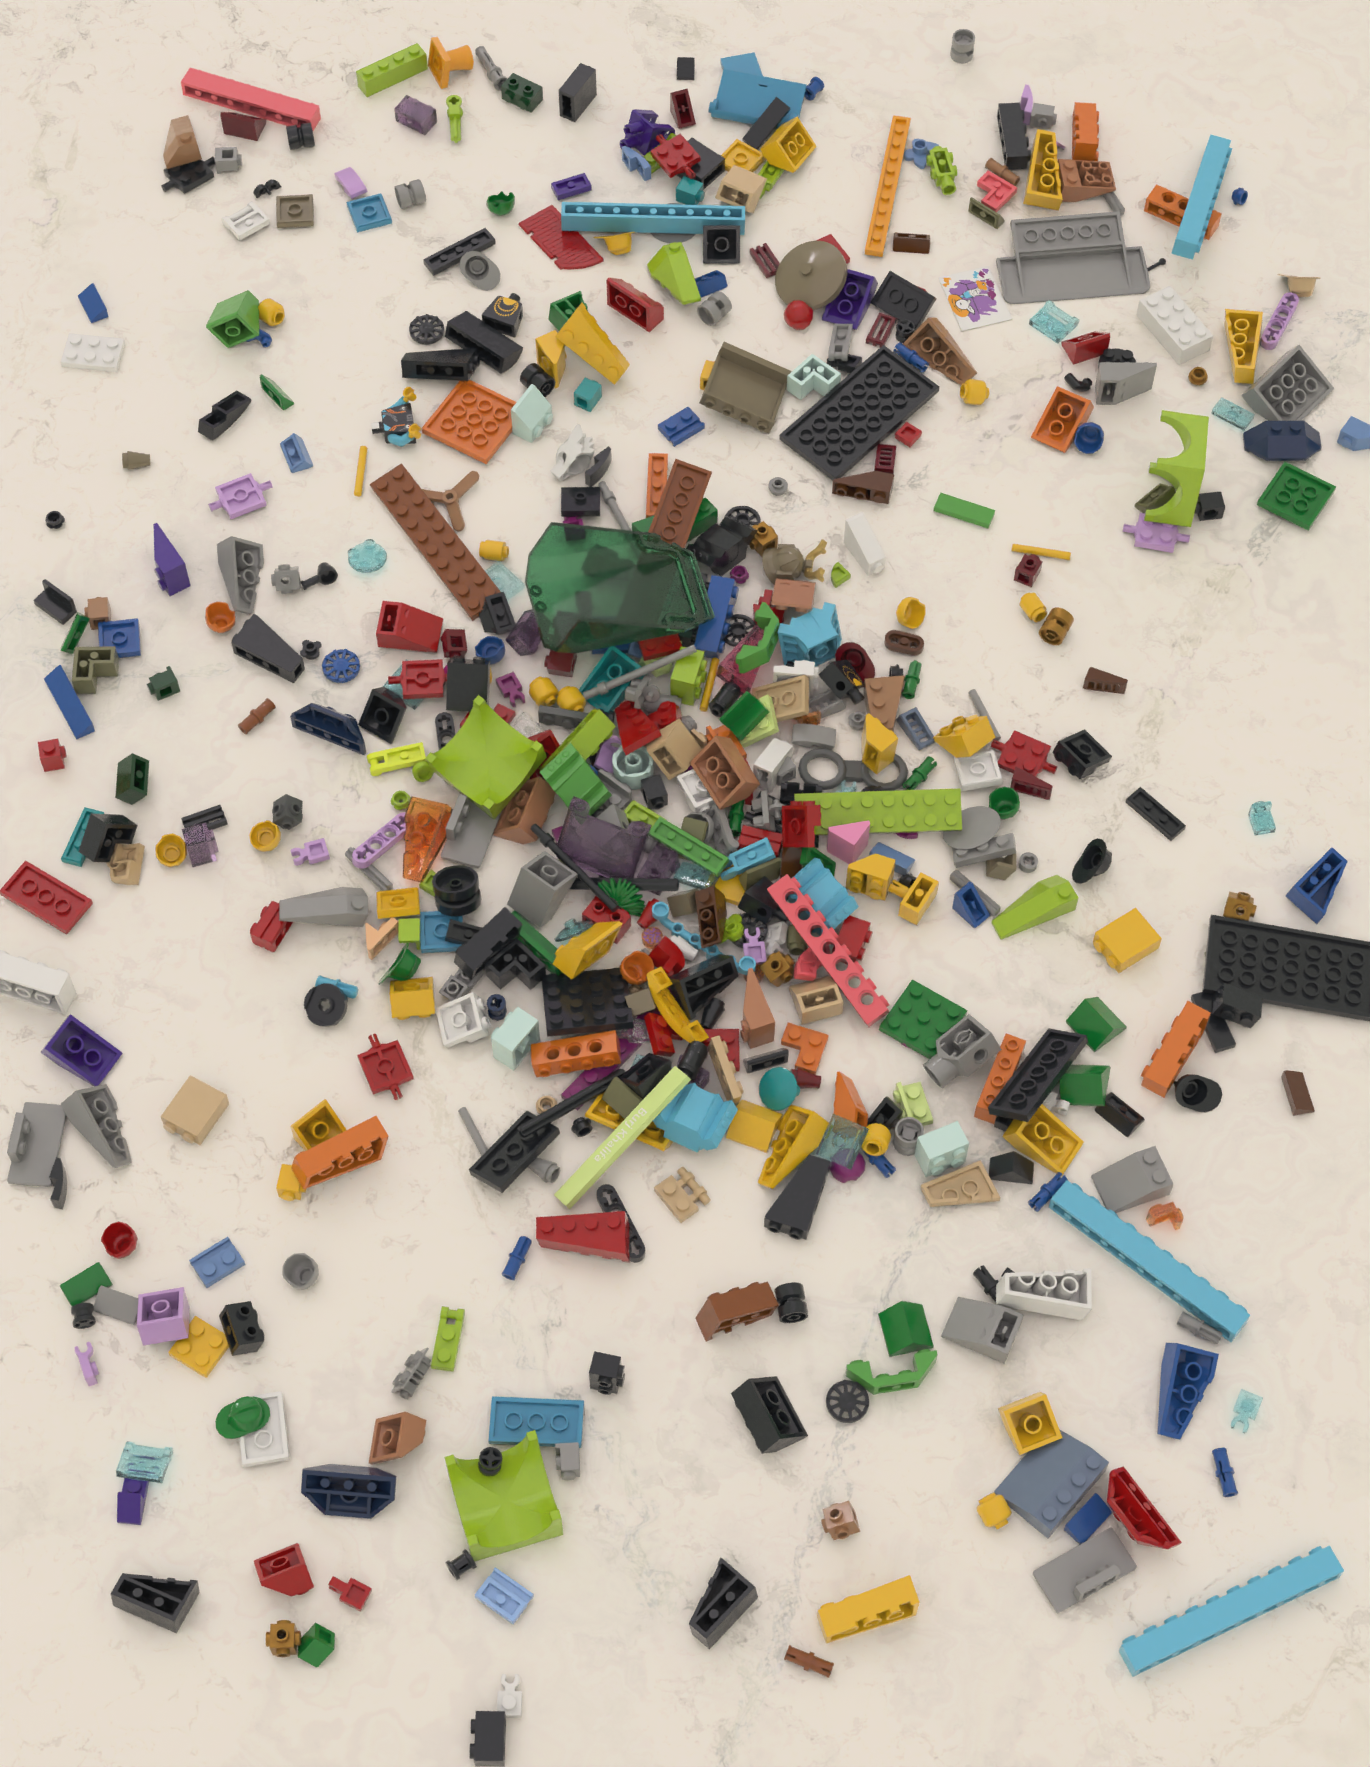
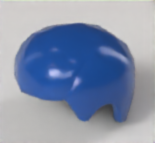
(1089, 437)
(491, 649)

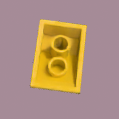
(1044, 1140)

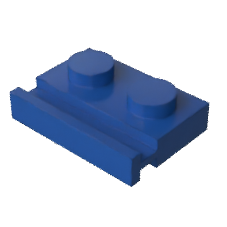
(681, 426)

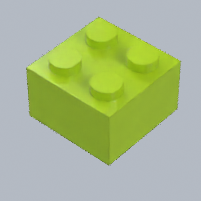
(688, 676)

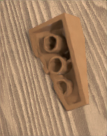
(180, 143)
(941, 351)

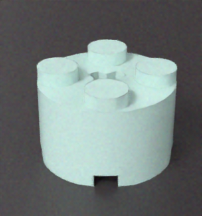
(632, 767)

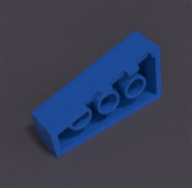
(711, 635)

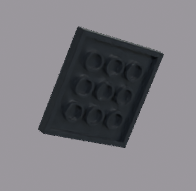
(587, 1003)

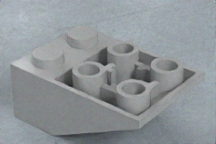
(1122, 381)
(983, 1327)

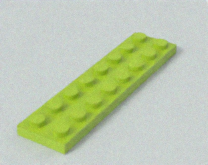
(890, 810)

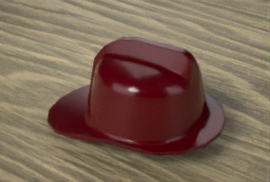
(858, 659)

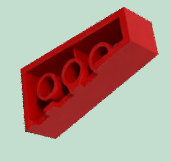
(587, 1234)

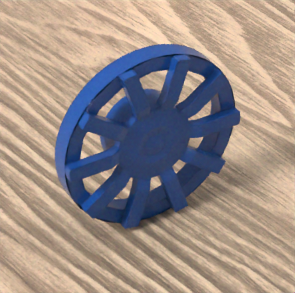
(341, 666)

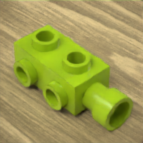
(941, 169)

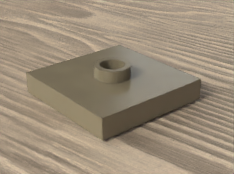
(294, 211)

